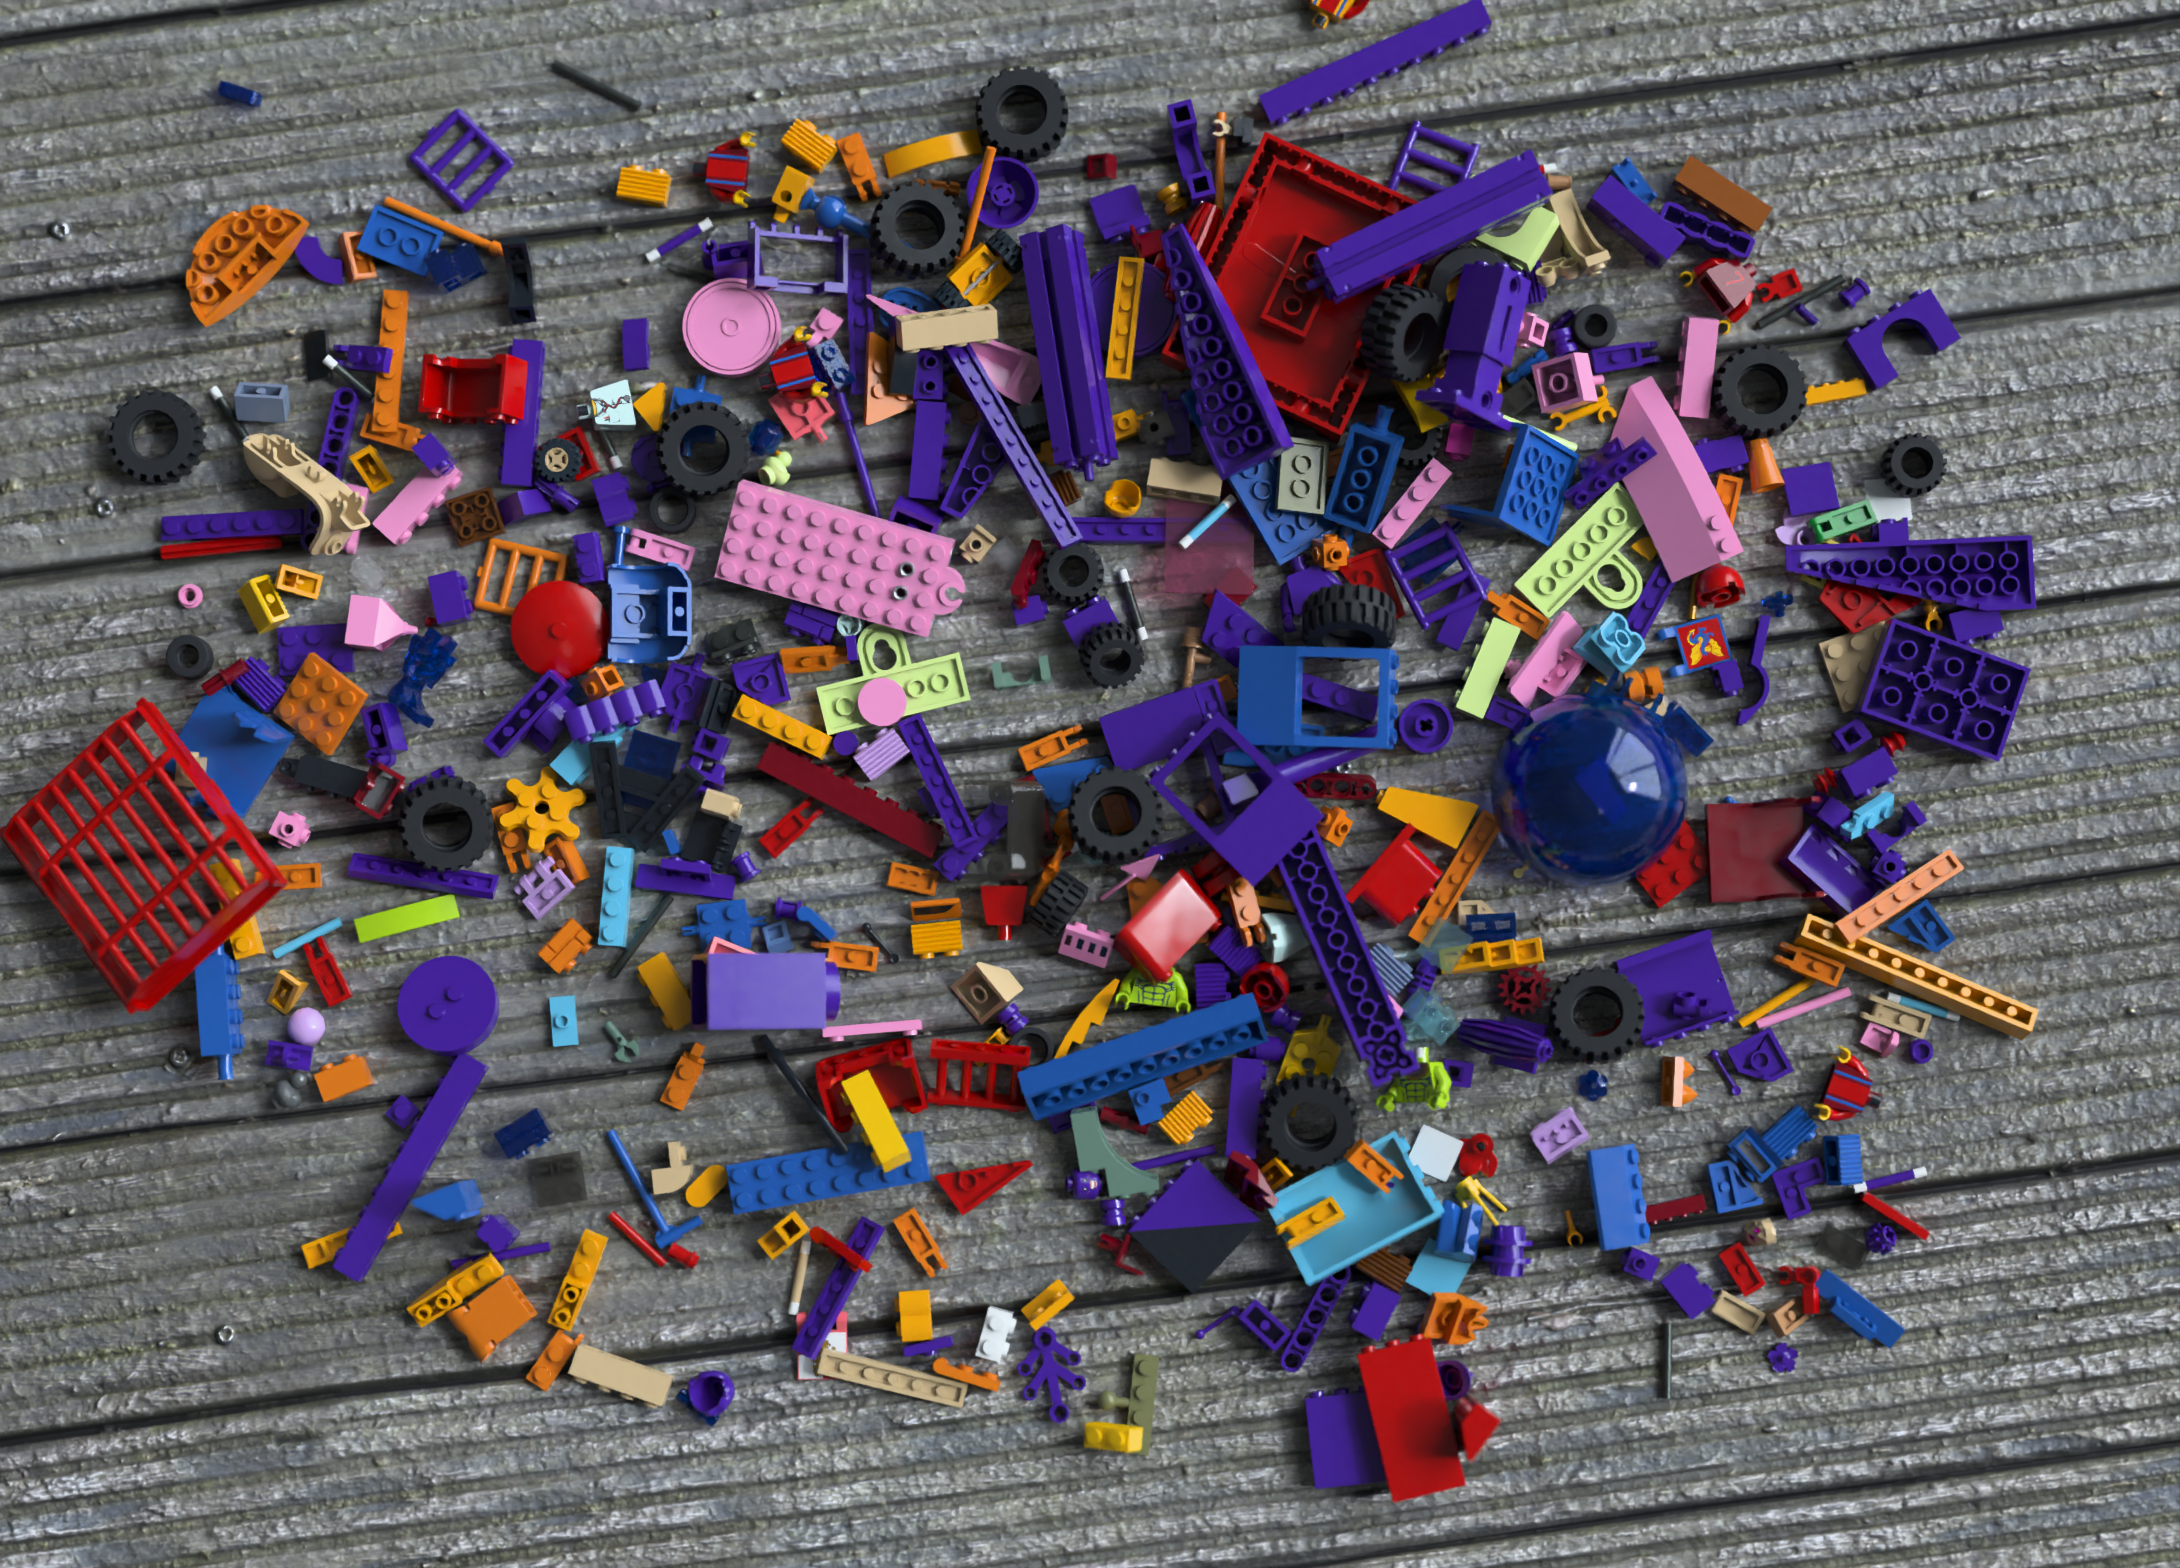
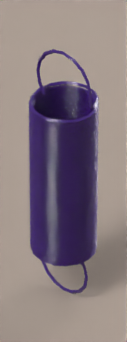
(1806, 314)
(1563, 320)

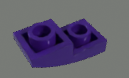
(635, 344)

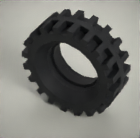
(179, 460)

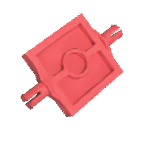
(803, 418)

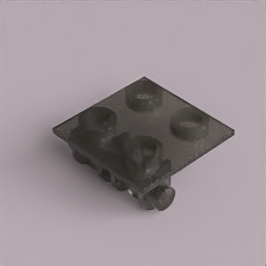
(559, 1179)

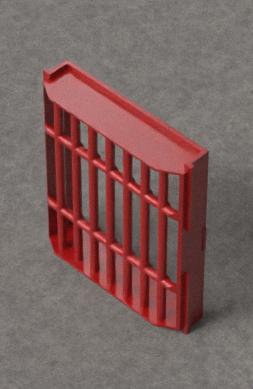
(131, 989)

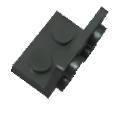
(733, 641)

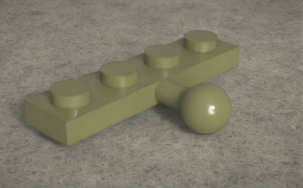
(1141, 1397)

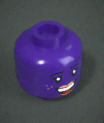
(1084, 1184)

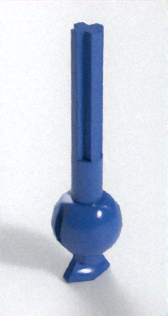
(831, 213)

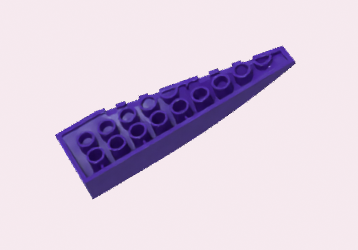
(1231, 394)
(1954, 571)

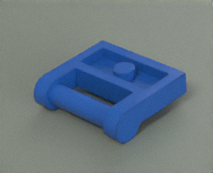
(823, 929)

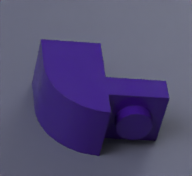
(551, 724)
(1829, 813)

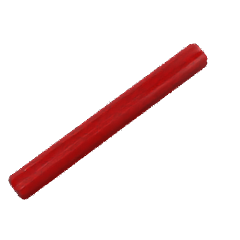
(218, 547)

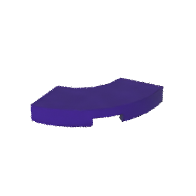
(318, 263)

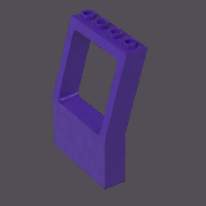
(1150, 734)
(1265, 828)

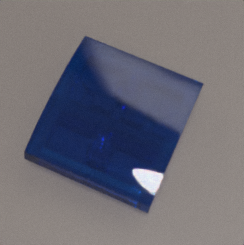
(1491, 927)

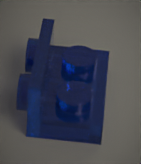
(830, 367)

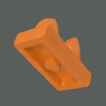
(1672, 1088)

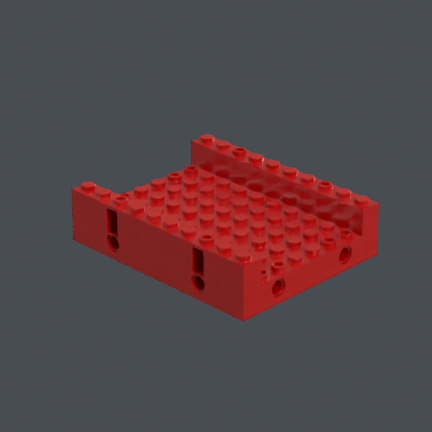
(1266, 246)

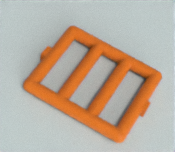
(515, 549)

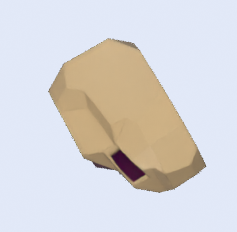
(1760, 1232)

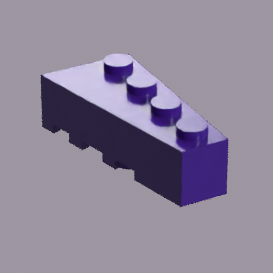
(975, 471)

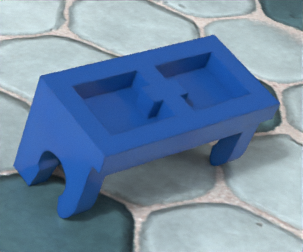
(1633, 181)

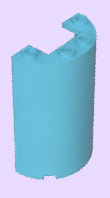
(1370, 1214)

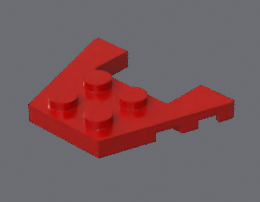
(1861, 606)

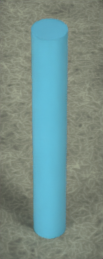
(307, 937)

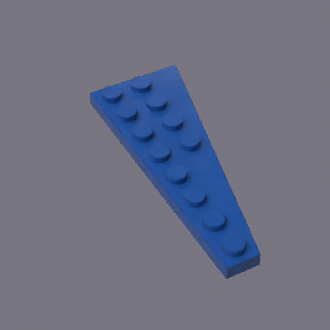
(1281, 531)

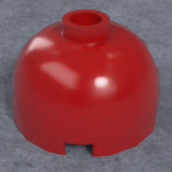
(1719, 586)
(1269, 985)

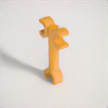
(1601, 405)

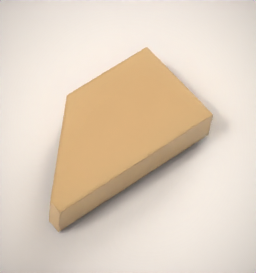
(1471, 907)

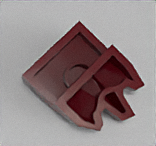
(1247, 1177)

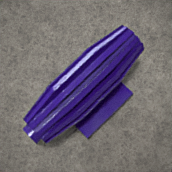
(1511, 1042)

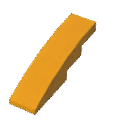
(1499, 956)
(1092, 1013)

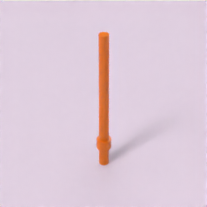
(1219, 167)
(976, 205)
(494, 248)

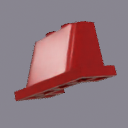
(1397, 880)

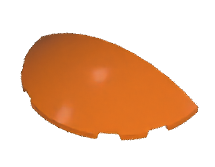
(239, 258)

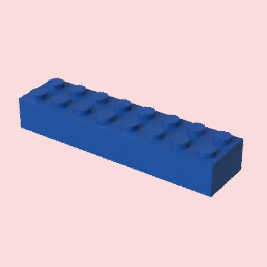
(820, 1175)

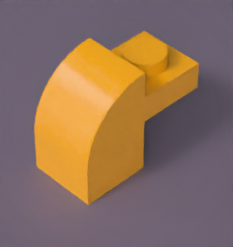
(783, 1235)

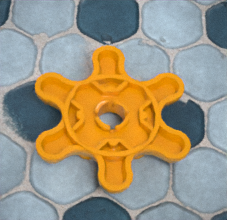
(541, 825)

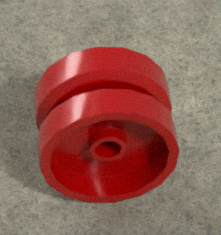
(1221, 870)

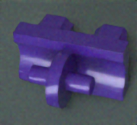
(714, 778)
(289, 1055)

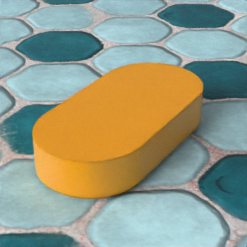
(707, 1186)

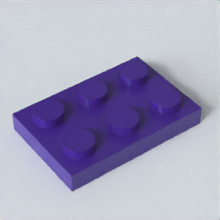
(324, 640)

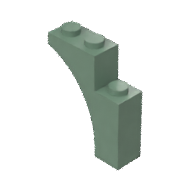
(1096, 1154)

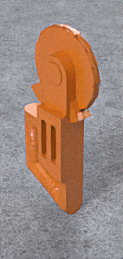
(1048, 873)

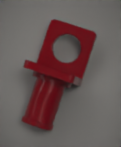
(1146, 245)
(1120, 1249)

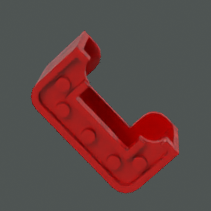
(473, 389)

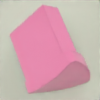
(1879, 1039)

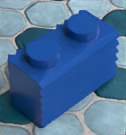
(1789, 1132)
(1842, 1159)

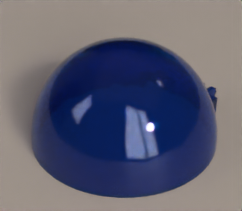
(1590, 787)

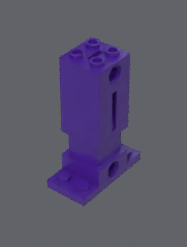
(1479, 345)

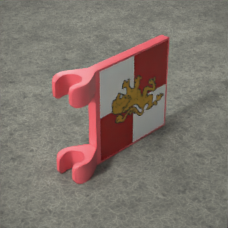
(835, 1340)

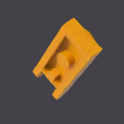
(1311, 1222)

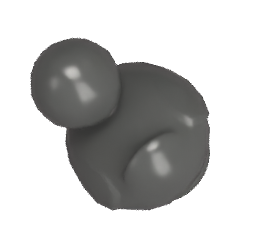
(287, 1092)

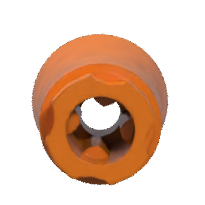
(1762, 467)

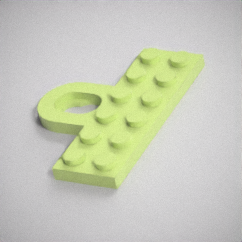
(1582, 552)
(926, 683)

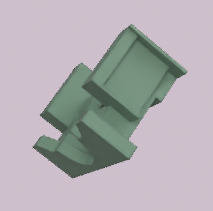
(1039, 676)

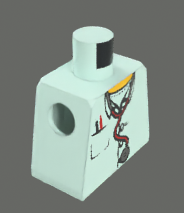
(609, 408)

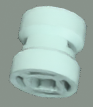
(847, 626)

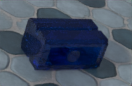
(524, 1133)

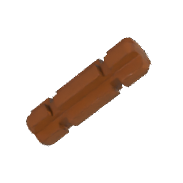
(952, 189)

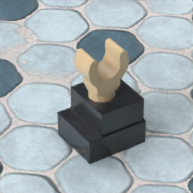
(1238, 129)

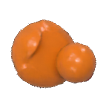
(1062, 827)

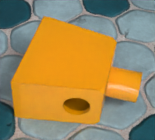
(794, 183)

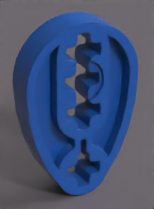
(909, 298)

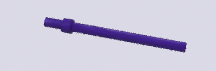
(846, 418)

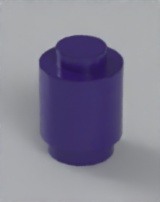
(1270, 1050)

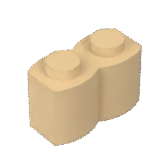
(721, 805)

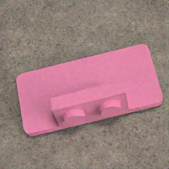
(1551, 664)

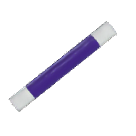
(679, 240)
(1890, 1180)

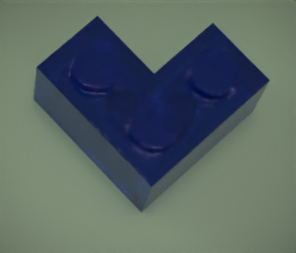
(455, 268)

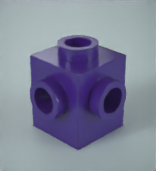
(1879, 871)

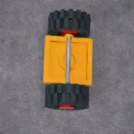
(981, 273)

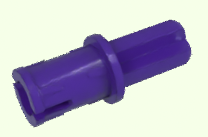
(557, 493)

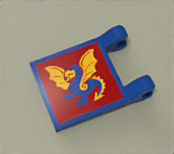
(1699, 643)

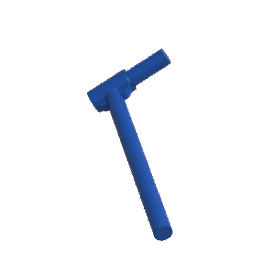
(667, 1233)

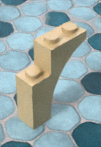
(1577, 236)

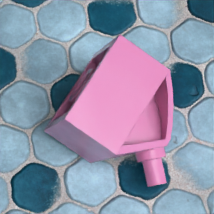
(1565, 382)
(374, 624)

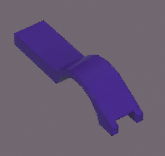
(1754, 663)

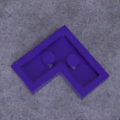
(1790, 1184)

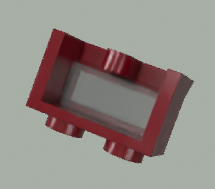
(378, 790)

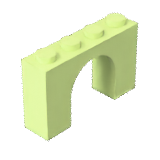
(1525, 245)

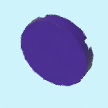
(645, 459)

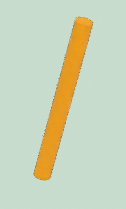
(1775, 1002)

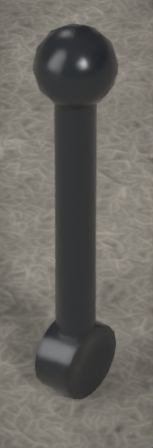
(894, 958)

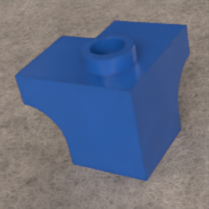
(1148, 1100)

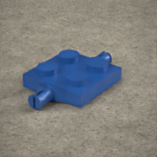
(682, 396)
(726, 921)

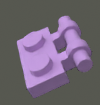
(548, 893)

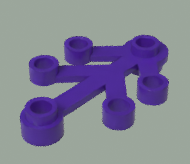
(1050, 1370)

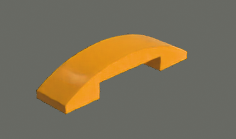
(932, 151)

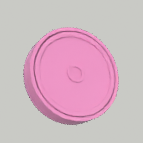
(731, 328)

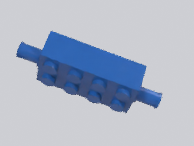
(1364, 476)
(219, 1010)

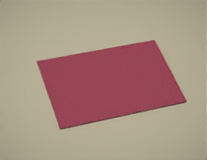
(1218, 557)

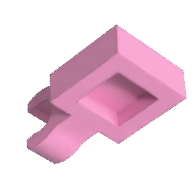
(824, 326)

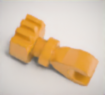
(1931, 614)

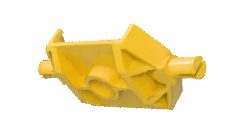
(1310, 1044)

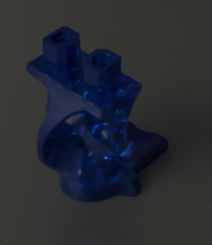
(424, 663)

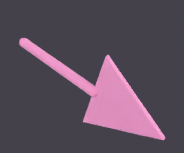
(1136, 869)

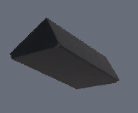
(316, 350)

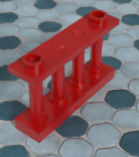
(967, 1053)

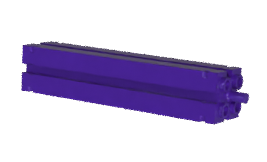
(1430, 228)
(1068, 349)

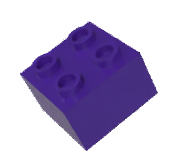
(1373, 1310)

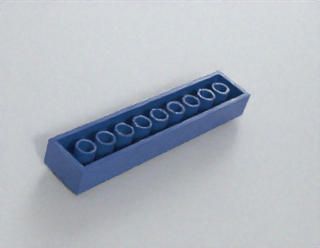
(1143, 1056)

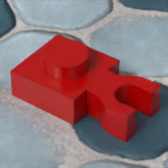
(1782, 284)

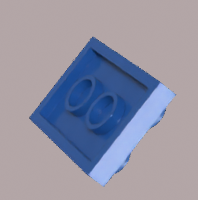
(399, 240)

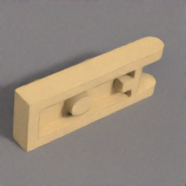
(1898, 1016)

